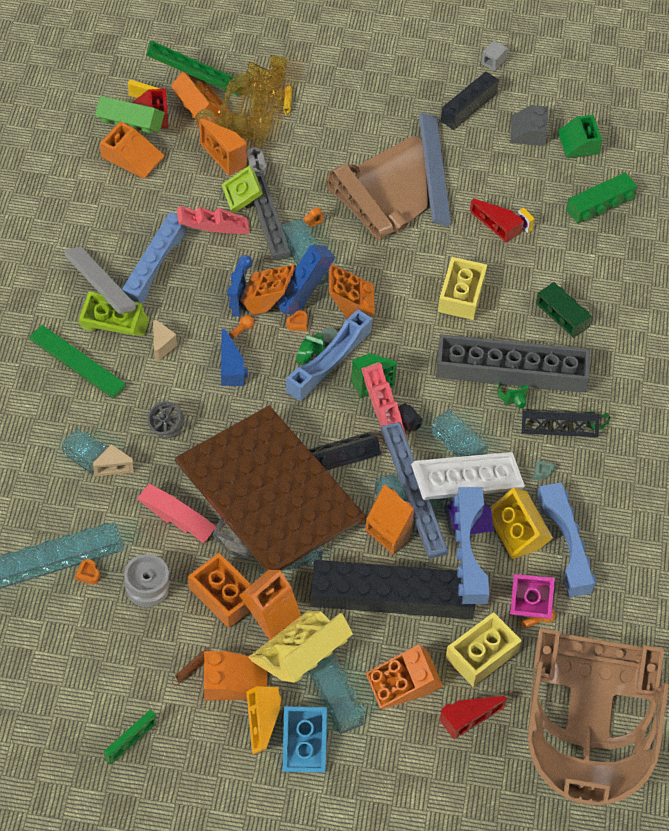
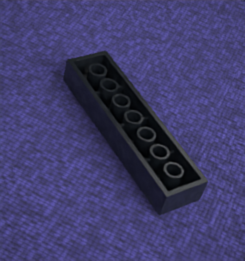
(388, 589)

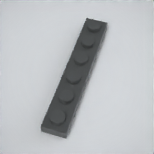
(270, 222)

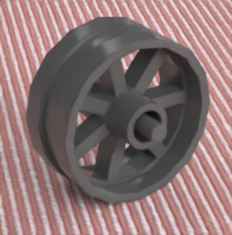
(166, 419)

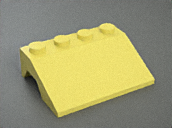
(302, 645)

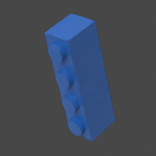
(305, 278)

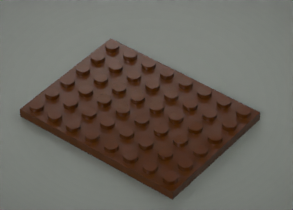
(270, 489)

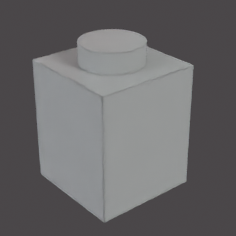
(494, 56)

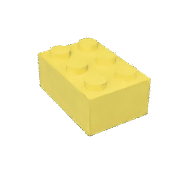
(462, 288)
(483, 649)

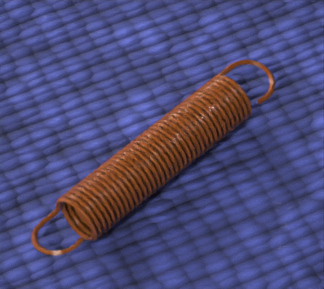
(190, 667)

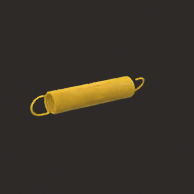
(287, 99)

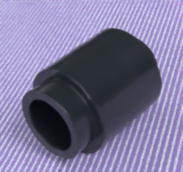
(410, 418)

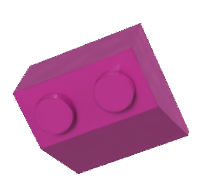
(532, 596)

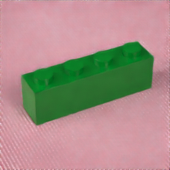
(601, 198)

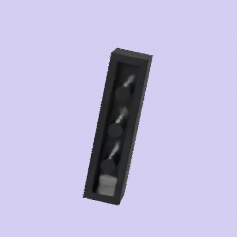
(469, 100)

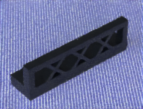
(560, 415)
(347, 450)

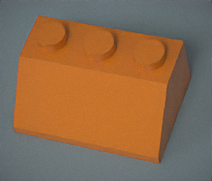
(196, 94)

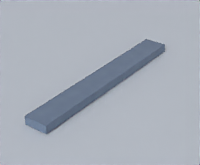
(434, 170)
(423, 511)

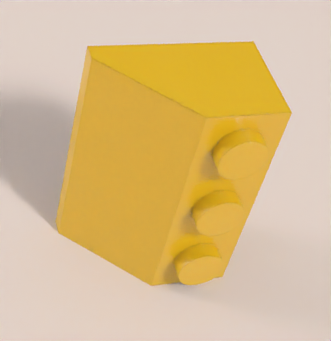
(519, 523)

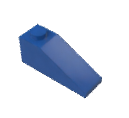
(232, 363)

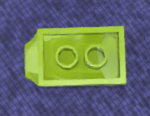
(101, 315)

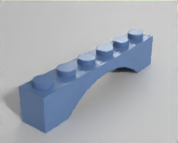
(166, 238)
(308, 376)
(555, 505)
(474, 581)

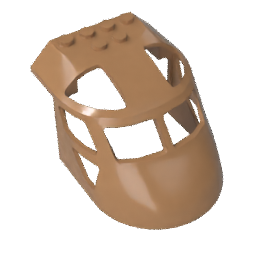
(596, 674)

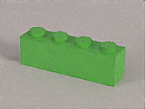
(132, 114)

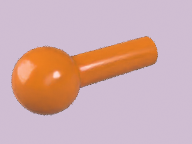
(246, 322)
(534, 620)

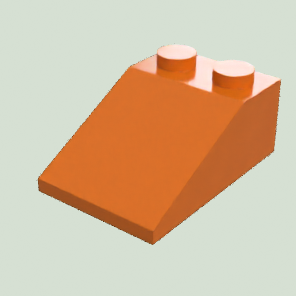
(224, 146)
(230, 675)

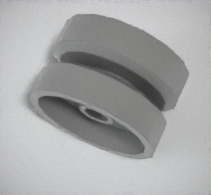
(147, 580)

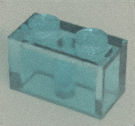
(82, 449)

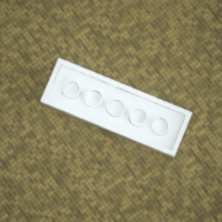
(444, 476)

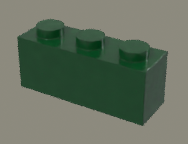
(563, 309)

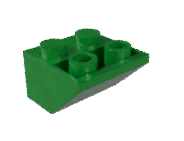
(580, 137)
(389, 368)

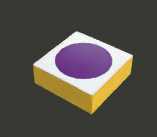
(527, 218)

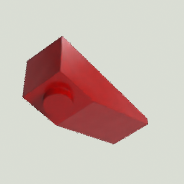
(498, 219)
(467, 714)

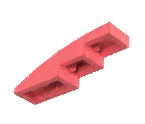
(218, 221)
(381, 395)
(176, 512)

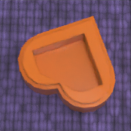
(314, 217)
(298, 321)
(87, 572)

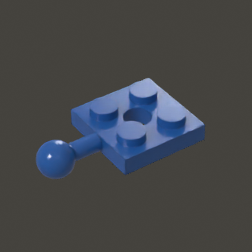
(238, 285)

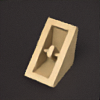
(164, 340)
(112, 462)

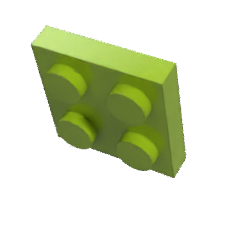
(242, 189)

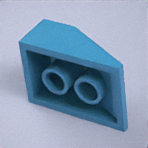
(305, 739)

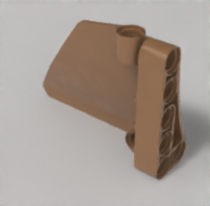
(384, 189)

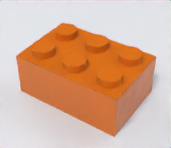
(219, 589)

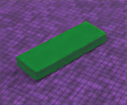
(130, 737)

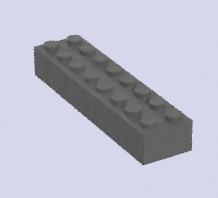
(513, 363)

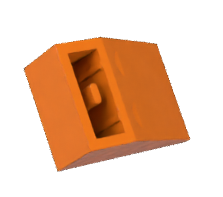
(130, 150)
(266, 288)
(351, 292)
(390, 520)
(271, 602)
(404, 678)

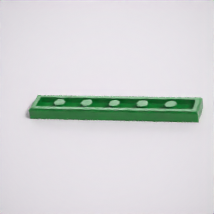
(188, 65)
(77, 361)

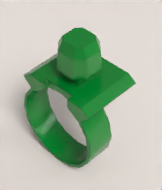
(308, 346)
(517, 397)

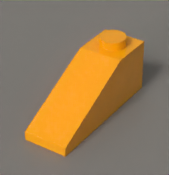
(263, 713)

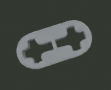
(260, 161)

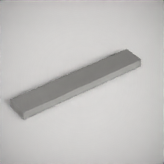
(100, 280)

